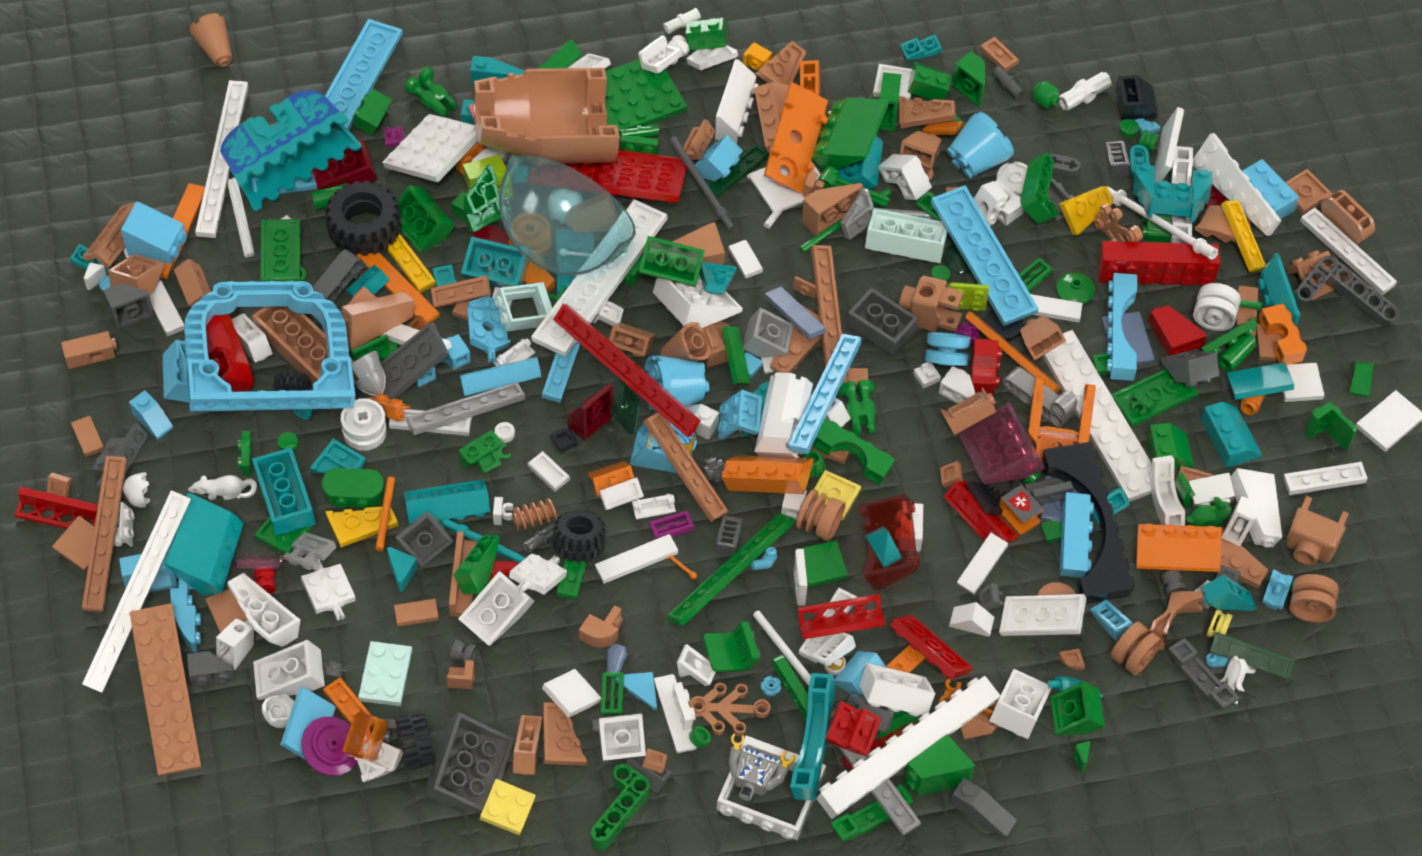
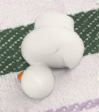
(679, 42)

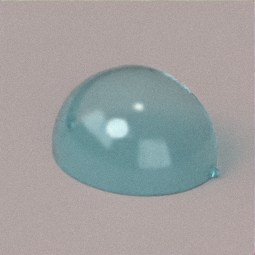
(562, 217)

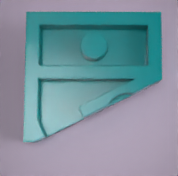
(337, 456)

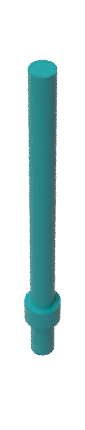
(475, 537)

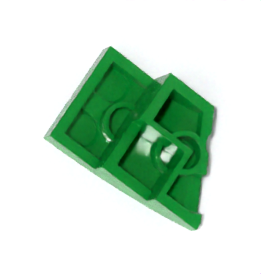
(482, 202)

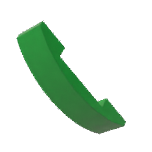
(864, 820)

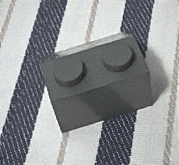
(128, 305)
(1192, 366)

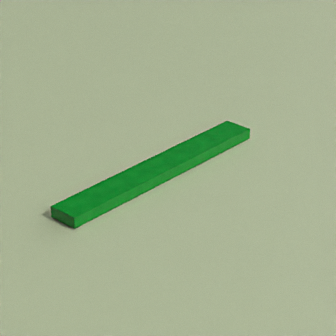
(730, 569)

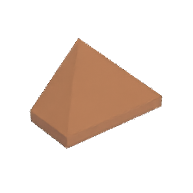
(978, 726)

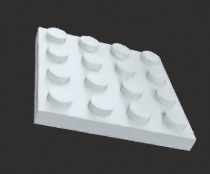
(432, 148)

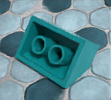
(867, 170)
(1229, 434)

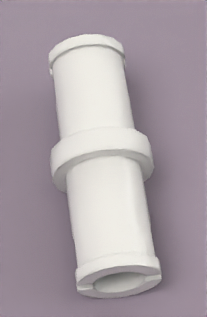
(681, 20)

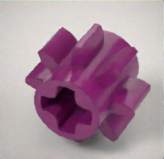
(968, 330)

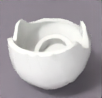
(135, 488)
(277, 710)

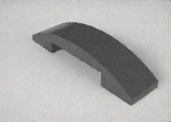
(1200, 676)

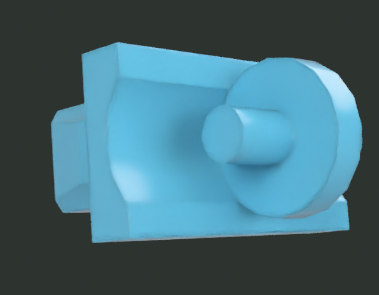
(1277, 590)

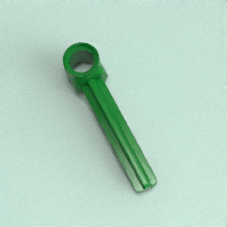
(831, 178)

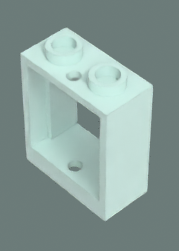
(540, 299)

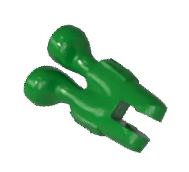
(435, 94)
(860, 412)

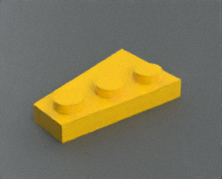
(1082, 209)
(357, 525)

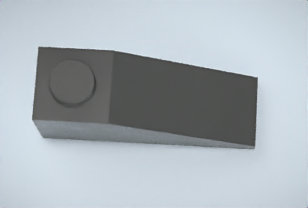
(982, 808)

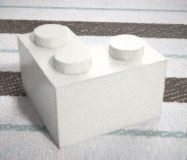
(907, 173)

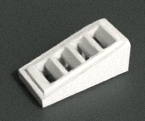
(836, 644)

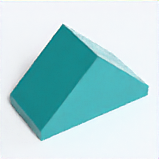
(403, 567)

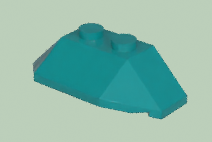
(1276, 287)

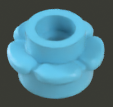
(771, 691)

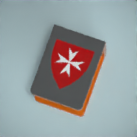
(1020, 510)

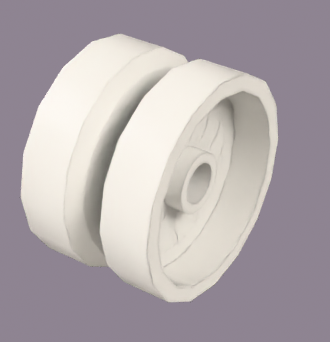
(1216, 307)
(364, 425)

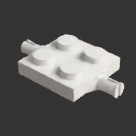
(537, 574)
(328, 589)

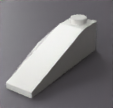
(264, 611)

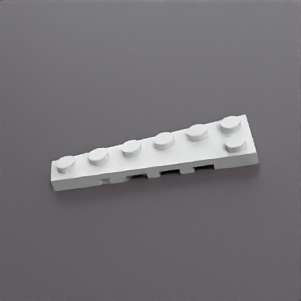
(1234, 184)

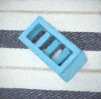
(1117, 630)

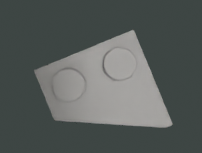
(858, 215)

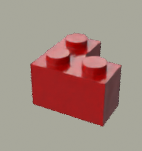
(984, 364)

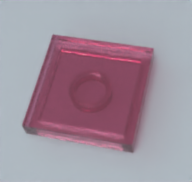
(260, 561)

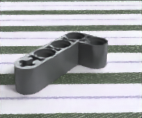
(339, 275)

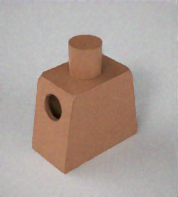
(922, 145)
(1041, 336)

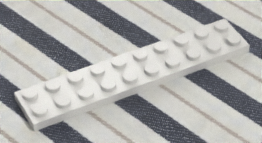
(591, 291)
(1108, 428)

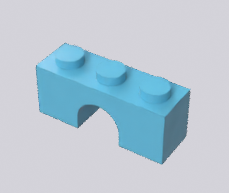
(458, 356)

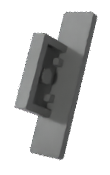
(121, 447)

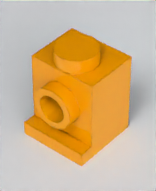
(756, 56)

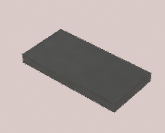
(413, 360)

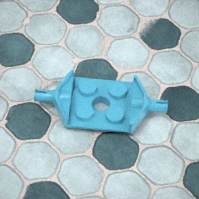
(485, 313)

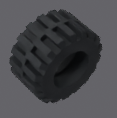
(579, 536)
(415, 740)

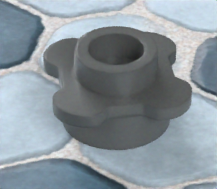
(334, 668)

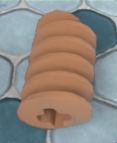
(533, 514)

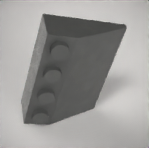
(467, 763)

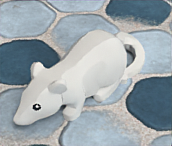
(226, 486)

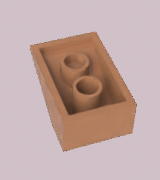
(828, 206)

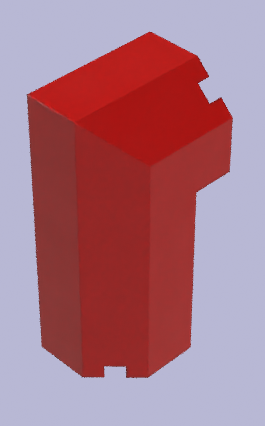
(227, 352)

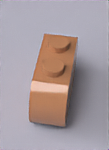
(1348, 216)

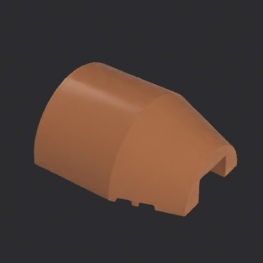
(547, 115)

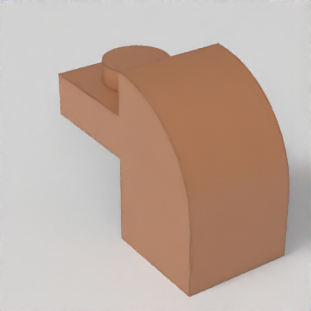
(600, 632)

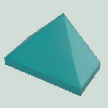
(884, 546)

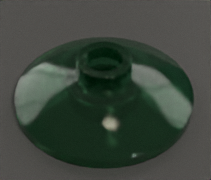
(955, 261)

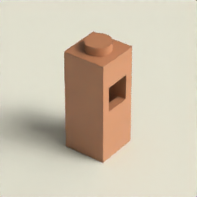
(192, 281)
(89, 349)

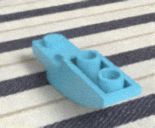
(186, 615)

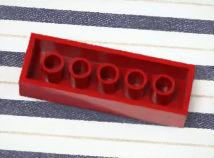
(1157, 263)

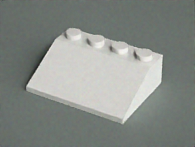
(694, 303)

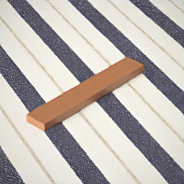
(685, 466)

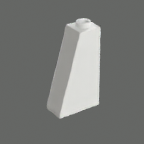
(1261, 489)

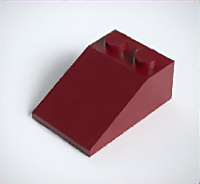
(353, 167)
(592, 413)

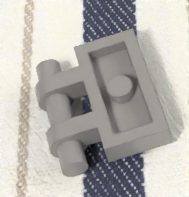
(313, 547)

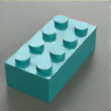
(283, 491)

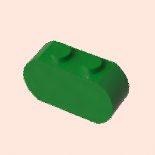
(353, 488)

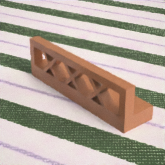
(110, 241)
(460, 602)

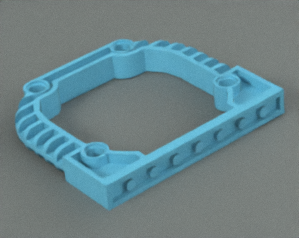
(212, 393)

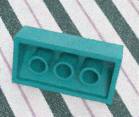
(448, 501)

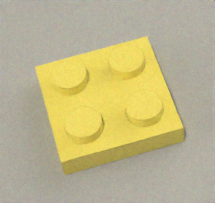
(507, 807)

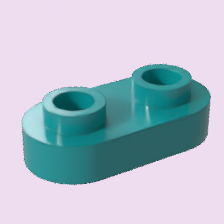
(1142, 152)

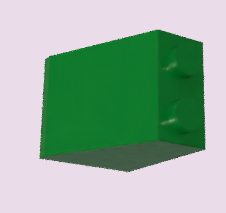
(938, 768)

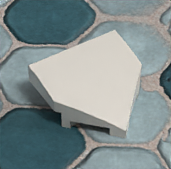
(386, 762)

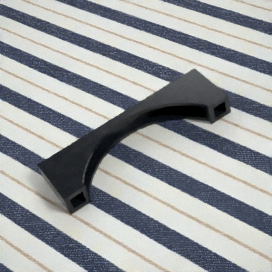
(1110, 575)

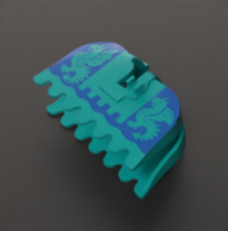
(304, 138)

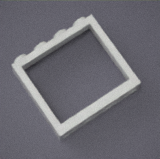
(751, 816)

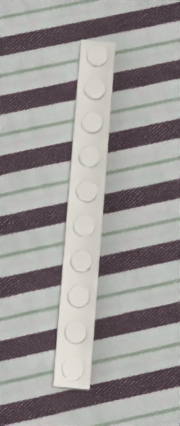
(219, 169)
(136, 591)

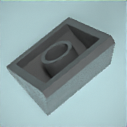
(425, 538)

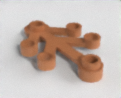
(1103, 223)
(726, 707)

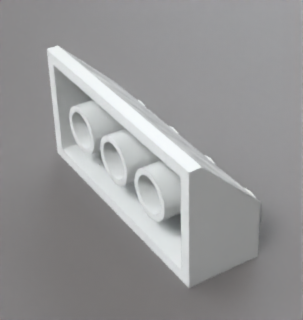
(736, 102)

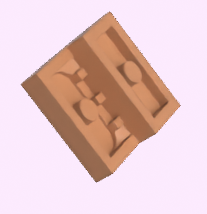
(225, 609)

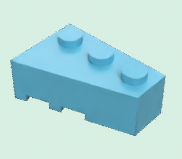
(175, 372)

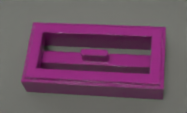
(673, 529)

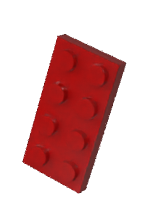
(931, 646)

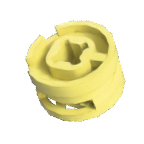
(1222, 624)

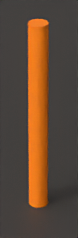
(385, 514)

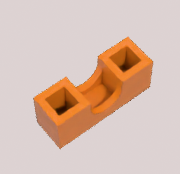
(1279, 321)

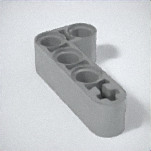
(1055, 407)

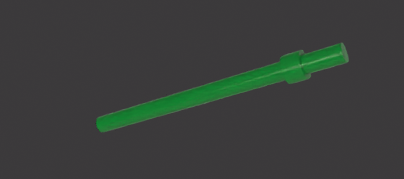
(833, 228)

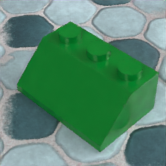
(423, 219)
(671, 261)

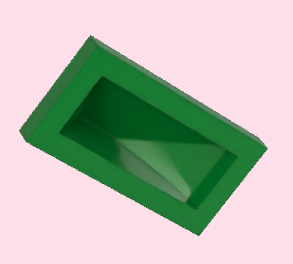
(1361, 378)

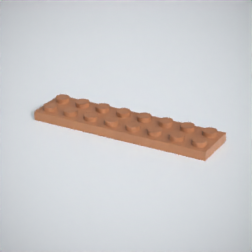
(165, 690)

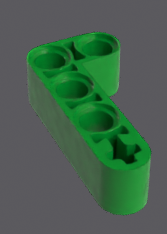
(1036, 188)
(616, 809)

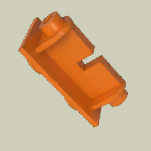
(393, 407)
(907, 660)

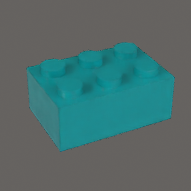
(498, 261)

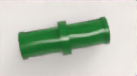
(645, 131)

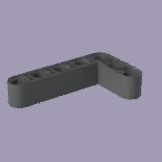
(1346, 288)

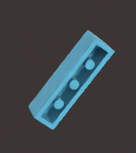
(1075, 535)

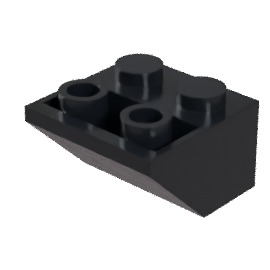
(1135, 98)

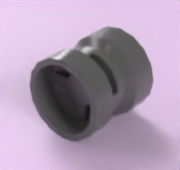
(1173, 582)
(463, 651)

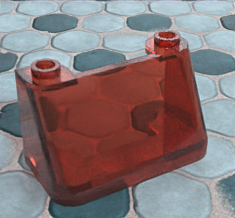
(897, 517)

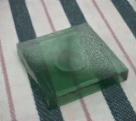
(625, 406)

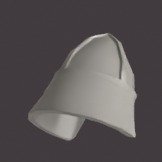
(370, 374)

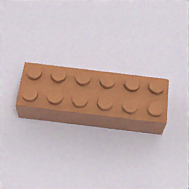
(295, 339)

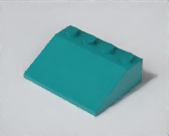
(204, 546)

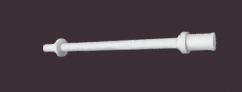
(1199, 245)

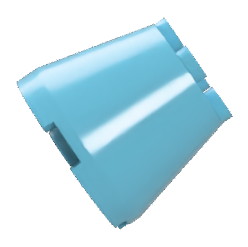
(979, 146)
(679, 377)

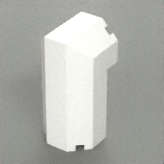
(781, 414)

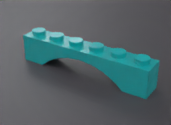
(819, 710)

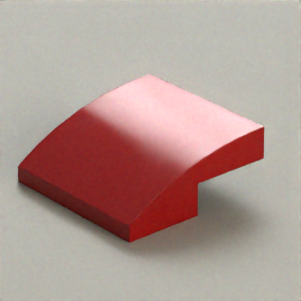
(852, 729)

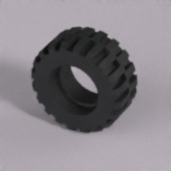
(357, 199)

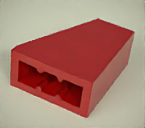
(1175, 331)

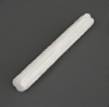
(240, 218)

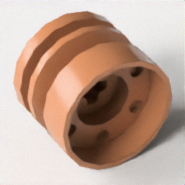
(823, 516)

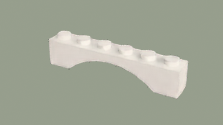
(1181, 173)

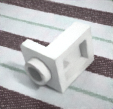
(609, 314)

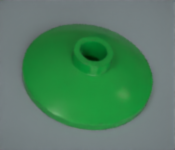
(1068, 291)

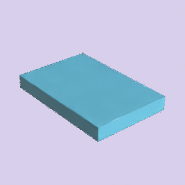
(304, 711)

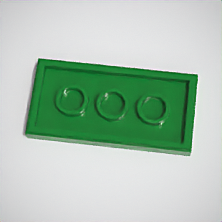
(280, 250)
(1160, 389)

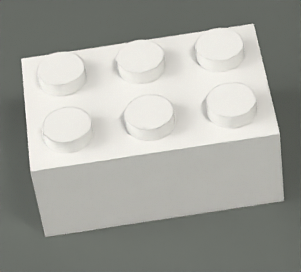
(896, 690)

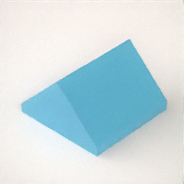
(851, 675)

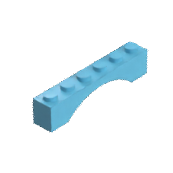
(1123, 358)

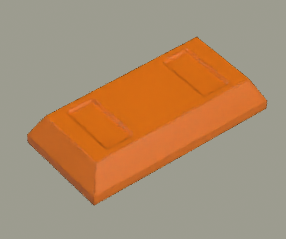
(943, 128)

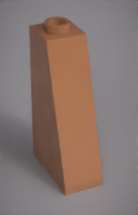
(708, 240)
(376, 316)

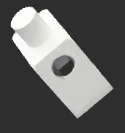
(235, 642)

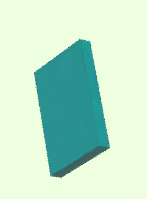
(1260, 381)

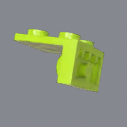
(974, 296)

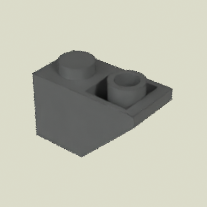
(207, 669)
(860, 702)

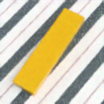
(1243, 235)
(410, 265)

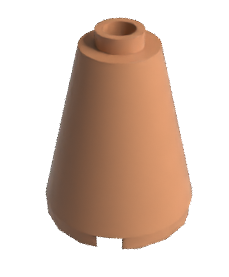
(213, 38)
(689, 343)

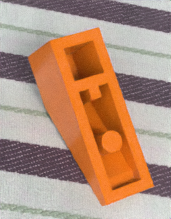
(810, 76)

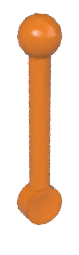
(693, 575)

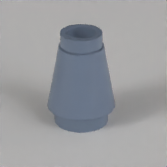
(616, 657)

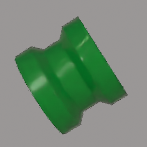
(1148, 140)

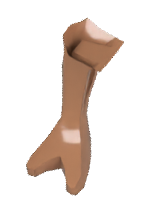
(1179, 603)

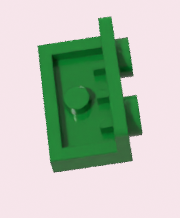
(479, 449)

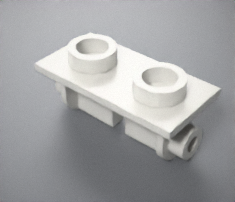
(518, 352)
(654, 506)
(125, 531)

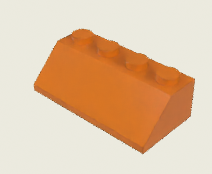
(767, 474)
(1179, 547)

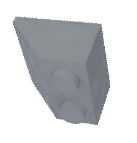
(767, 334)

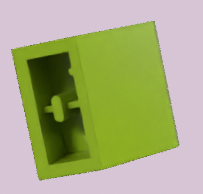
(474, 169)

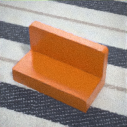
(610, 476)

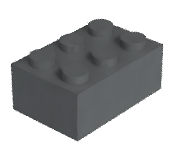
(882, 321)

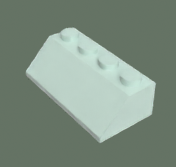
(906, 235)

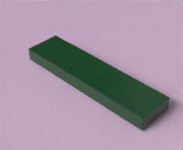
(748, 162)
(1253, 655)

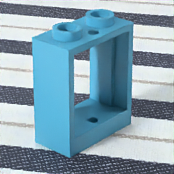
(164, 579)

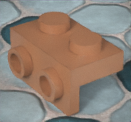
(699, 140)

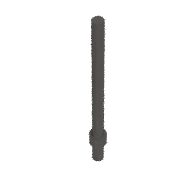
(721, 212)

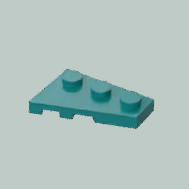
(716, 277)

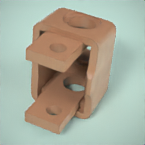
(929, 303)
(1314, 535)

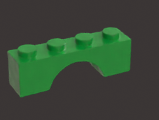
(835, 438)

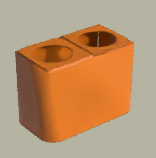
(356, 740)

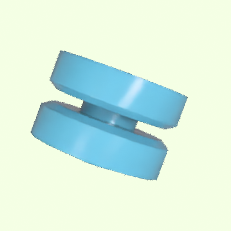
(947, 348)

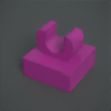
(393, 136)

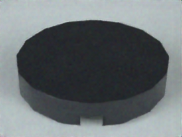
(1008, 331)

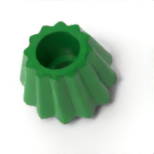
(818, 463)

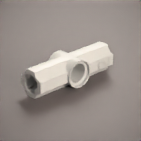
(1085, 91)

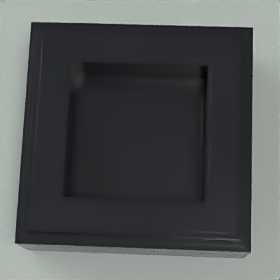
(564, 440)

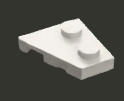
(709, 57)

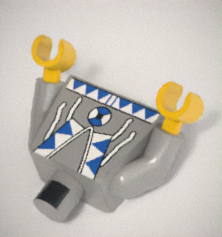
(756, 770)

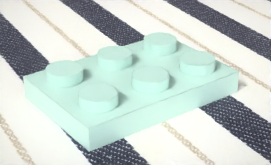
(385, 673)

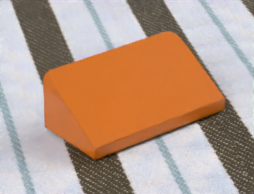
(535, 274)

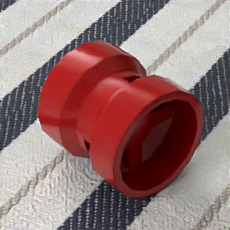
(264, 578)

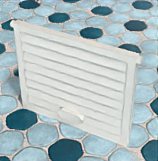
(774, 195)

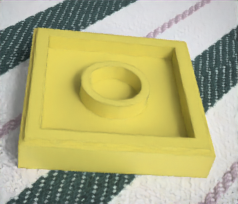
(838, 488)

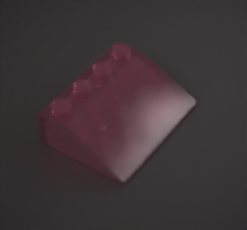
(1001, 447)

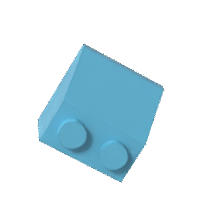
(719, 159)

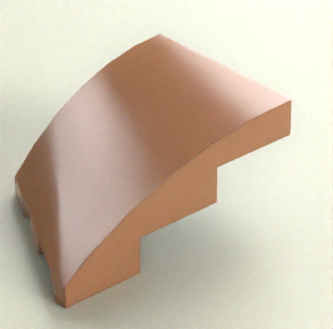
(1215, 223)

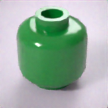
(1046, 94)

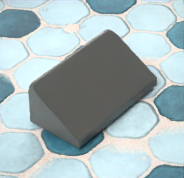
(656, 779)

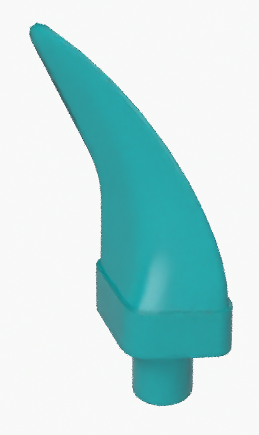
(1063, 682)

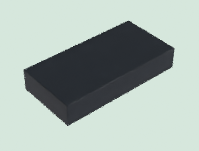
(984, 498)

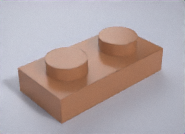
(999, 54)

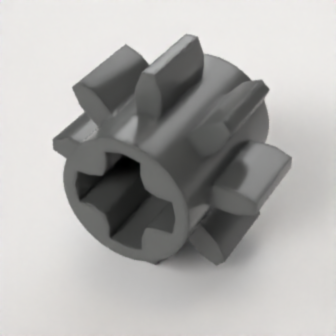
(713, 469)

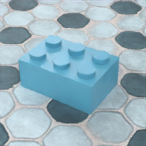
(1273, 188)

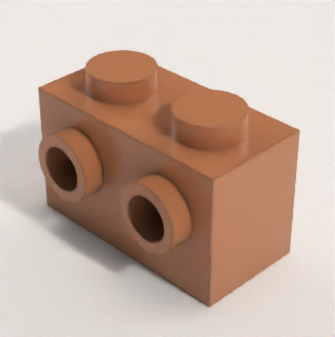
(632, 339)

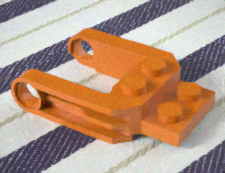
(1053, 437)

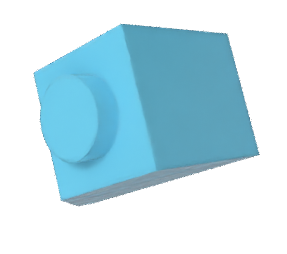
(150, 415)

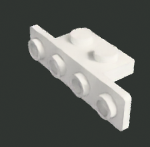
(677, 712)

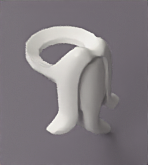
(1236, 672)

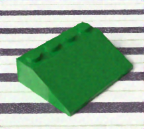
(849, 132)

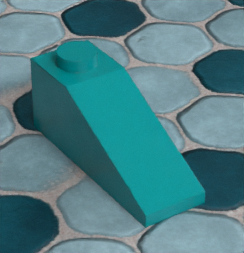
(1228, 595)

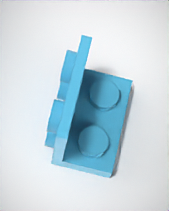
(740, 413)

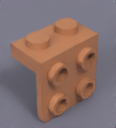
(1304, 266)

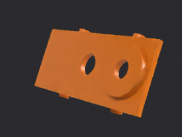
(804, 114)

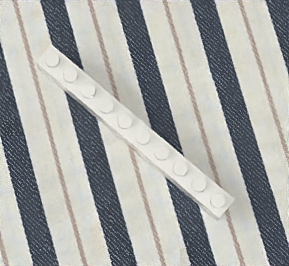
(900, 750)

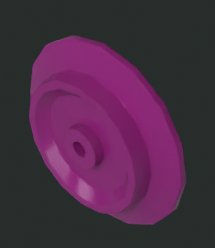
(324, 745)

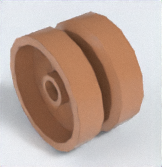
(1314, 598)
(1136, 648)

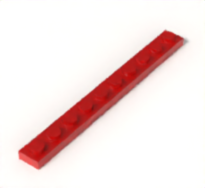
(627, 370)

